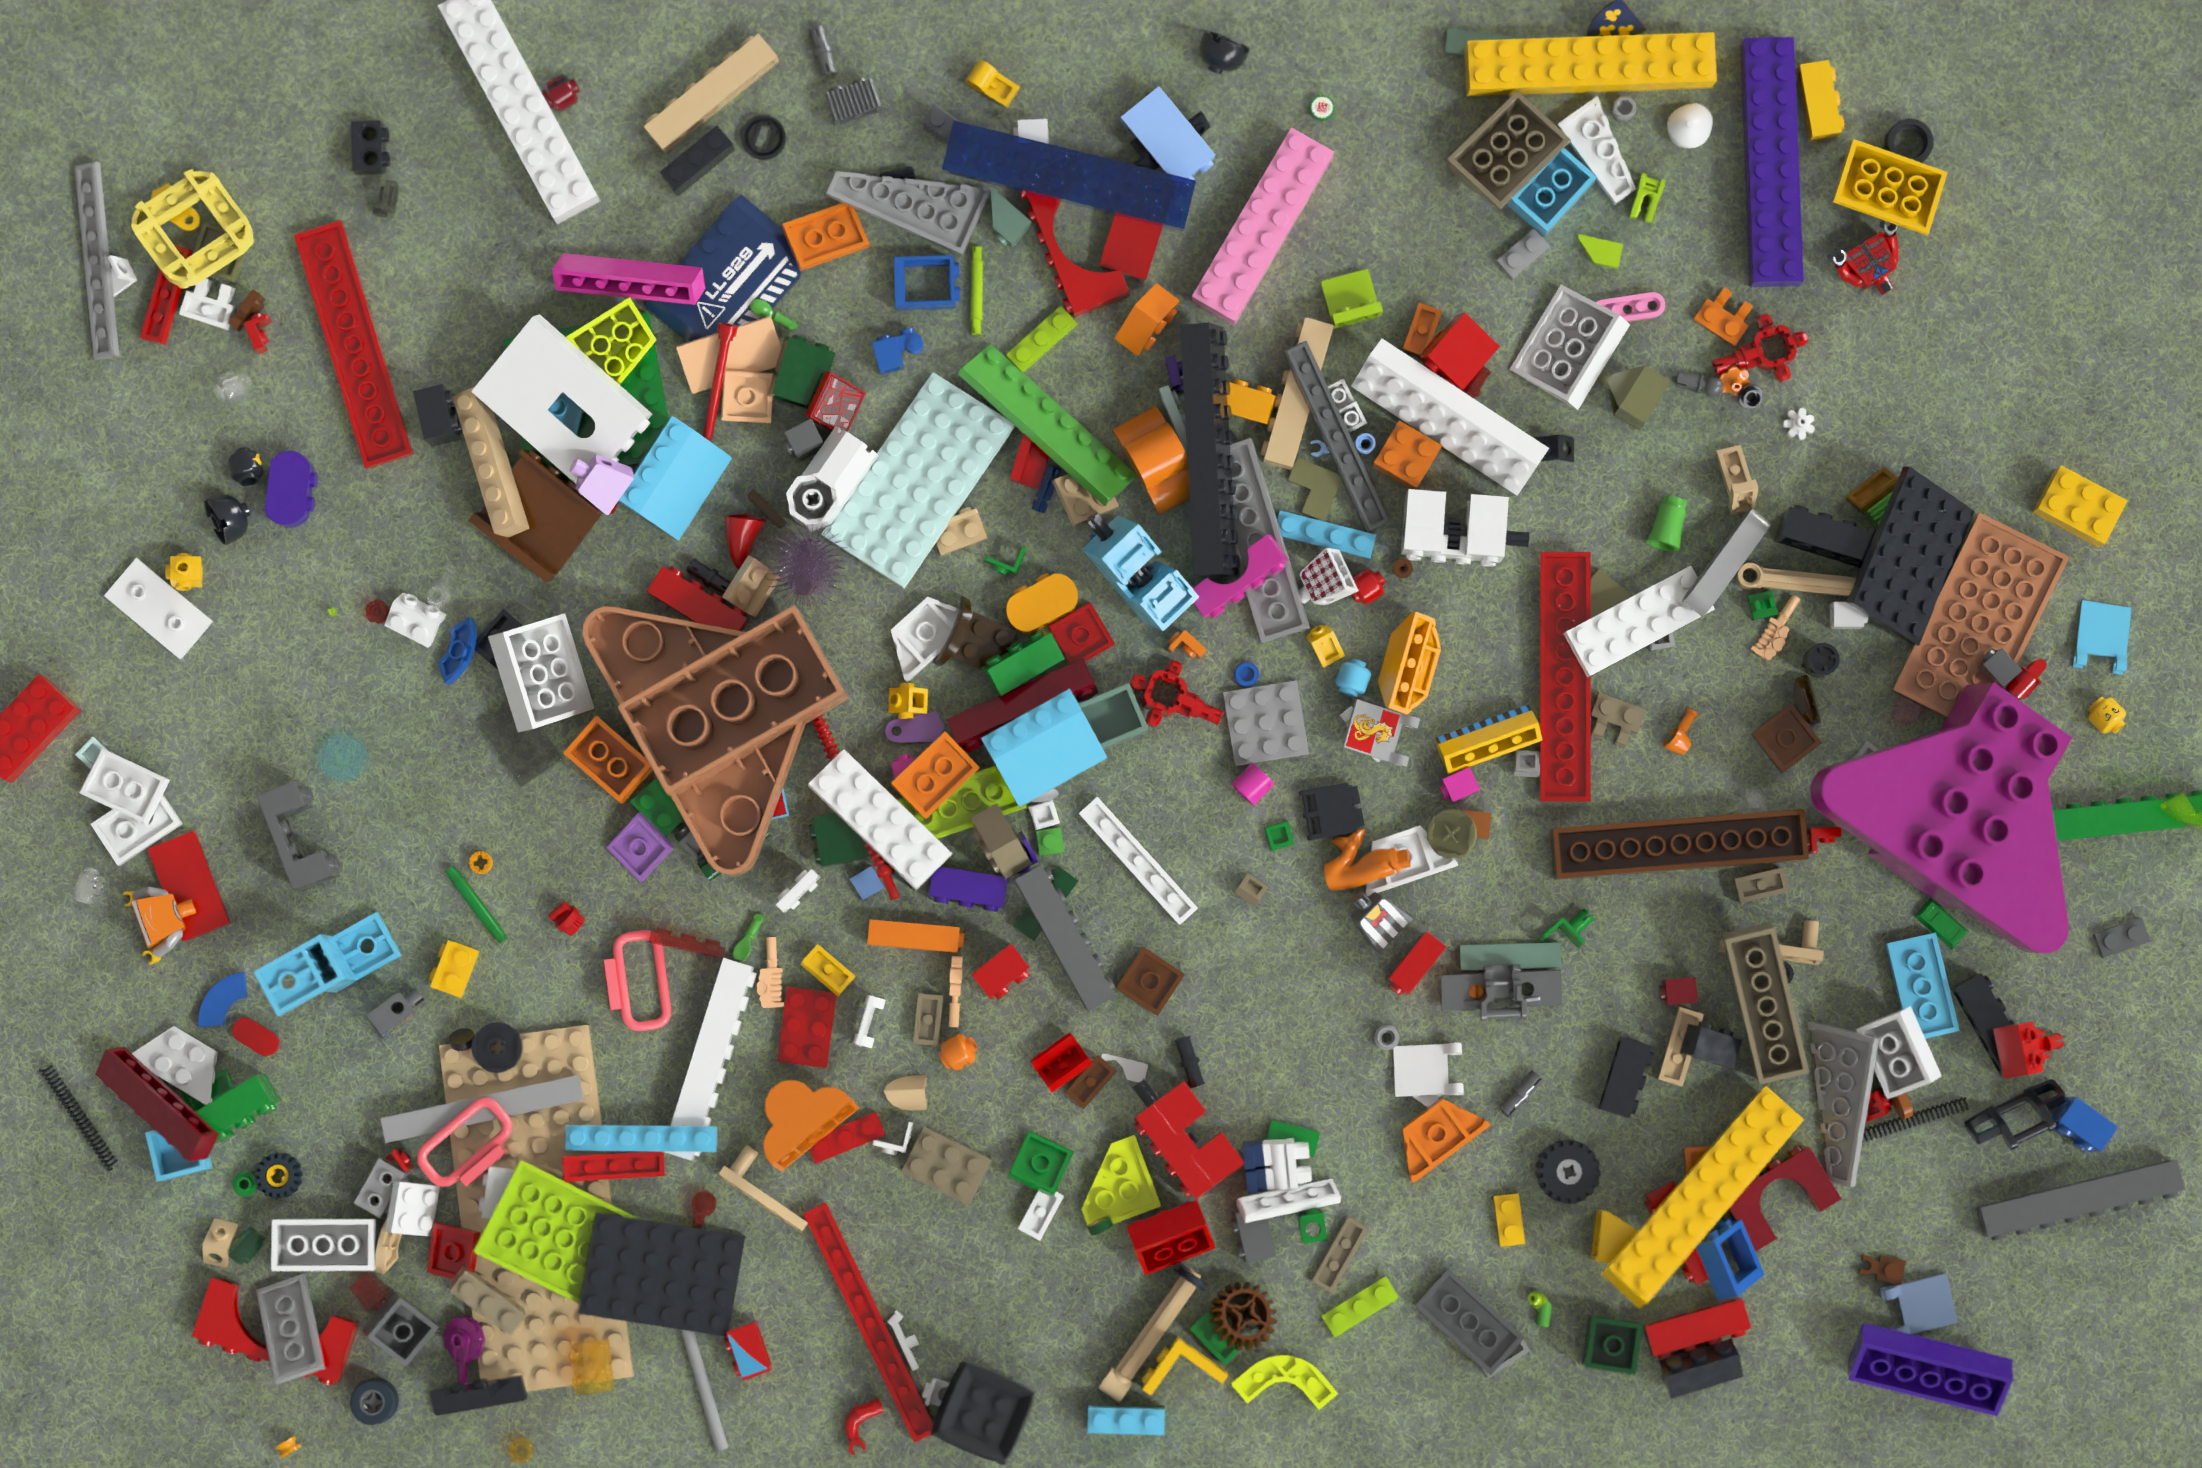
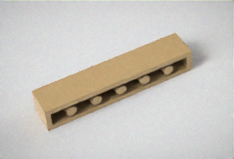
(711, 93)
(1291, 406)
(491, 464)

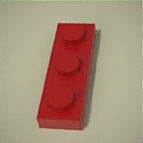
(847, 1137)

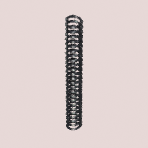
(1916, 1115)
(78, 1120)

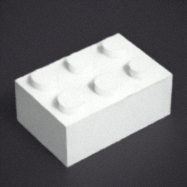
(1902, 1053)

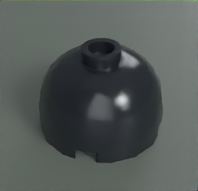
(1221, 52)
(228, 517)

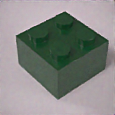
(1612, 1344)

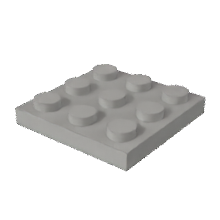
(1266, 723)

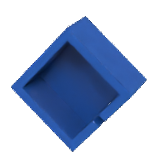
(2083, 1124)

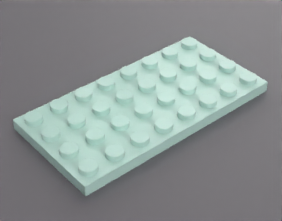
(919, 480)

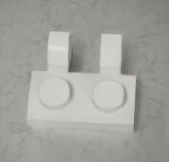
(208, 310)
(789, 898)

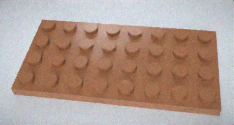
(1985, 604)

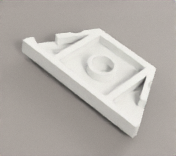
(922, 635)
(1422, 857)
(181, 1062)

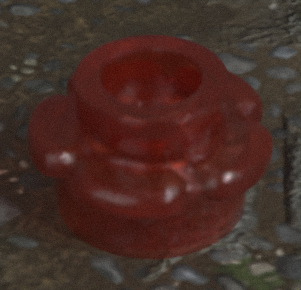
(372, 607)

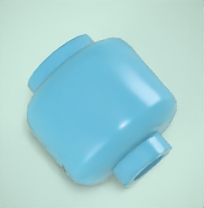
(1353, 678)

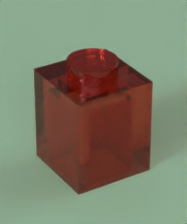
(370, 1291)

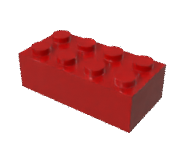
(32, 725)

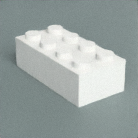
(324, 1244)

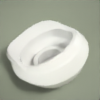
(1690, 125)

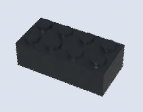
(1824, 536)

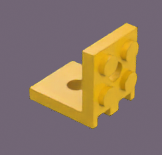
(1167, 1358)

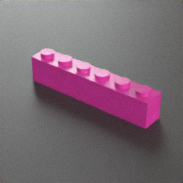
(628, 278)

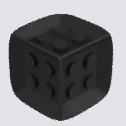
(983, 1413)

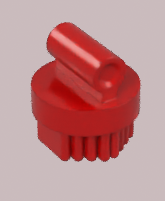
(566, 918)

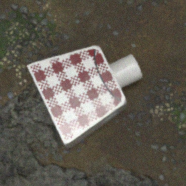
(1326, 579)

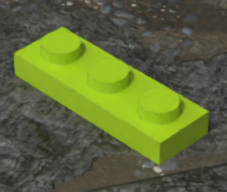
(1041, 339)
(1360, 1306)

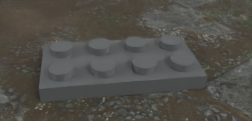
(1469, 1321)

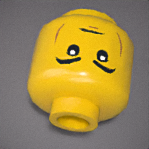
(2107, 715)

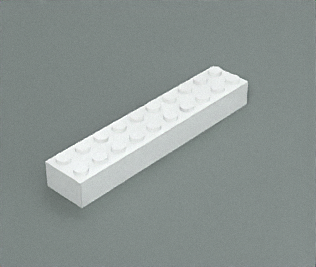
(520, 107)

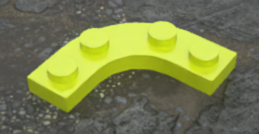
(1288, 1369)

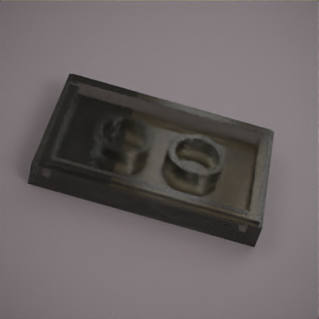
(524, 752)

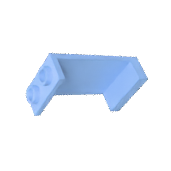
(1168, 136)

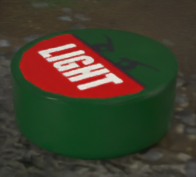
(1100, 1225)

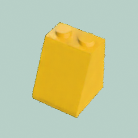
(1609, 1236)

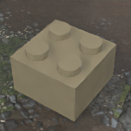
(999, 842)

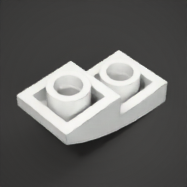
(1346, 405)

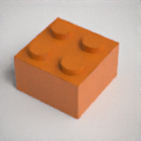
(1407, 455)

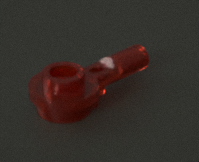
(703, 1205)

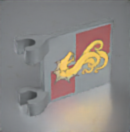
(1376, 732)

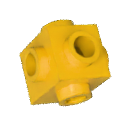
(185, 571)
(907, 700)

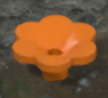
(1734, 380)

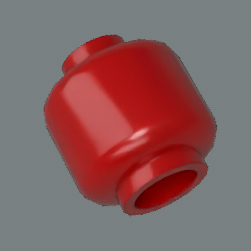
(1369, 586)

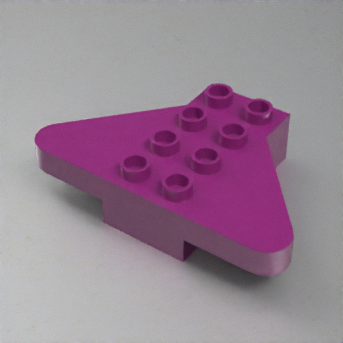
(1965, 814)

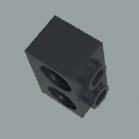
(363, 149)

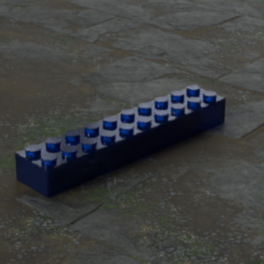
(1068, 176)

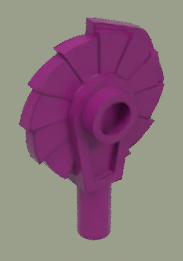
(464, 1342)

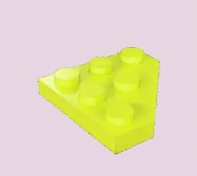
(1122, 1185)

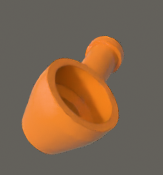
(1681, 742)

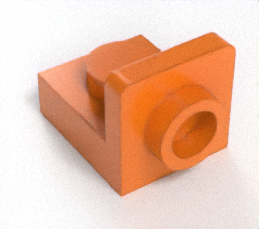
(1192, 646)

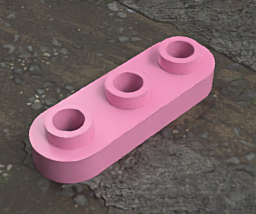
(1638, 304)

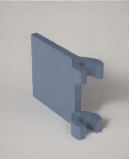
(1922, 1303)

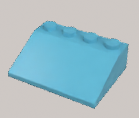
(674, 477)
(1044, 748)

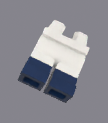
(1274, 1164)

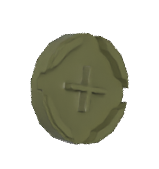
(1452, 833)

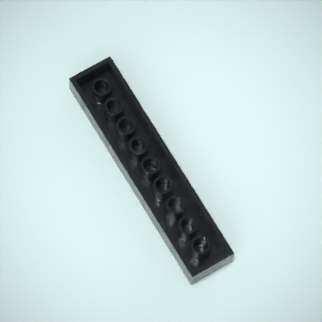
(1209, 450)

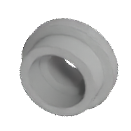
(1394, 1037)

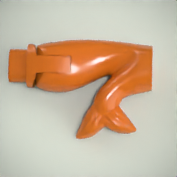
(1369, 868)

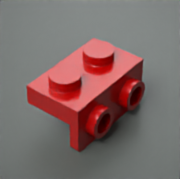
(1061, 1062)

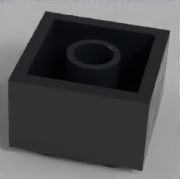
(437, 415)

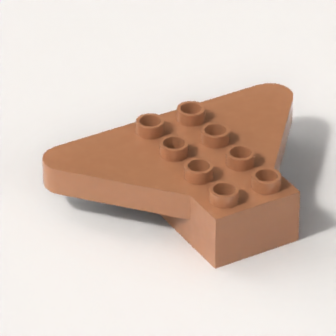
(716, 714)

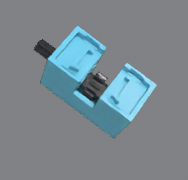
(1122, 555)

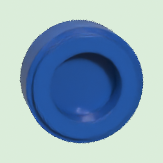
(1246, 674)

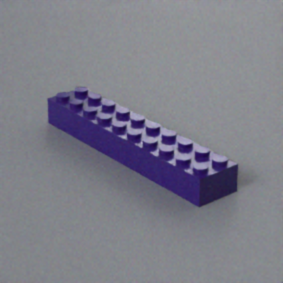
(1771, 162)

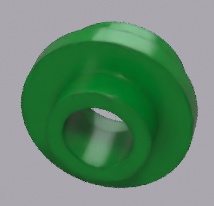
(252, 1188)

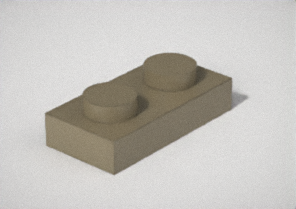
(1761, 885)
(928, 1019)

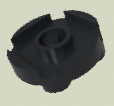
(508, 1057)

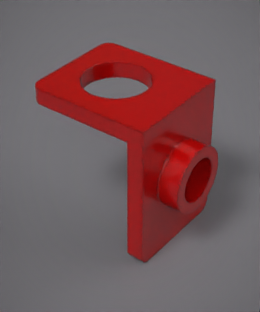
(402, 1158)

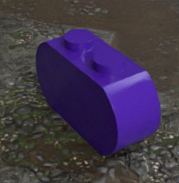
(290, 489)

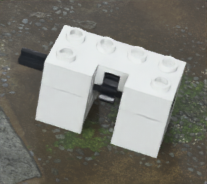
(1480, 538)

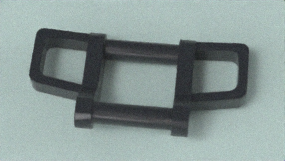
(2000, 1126)

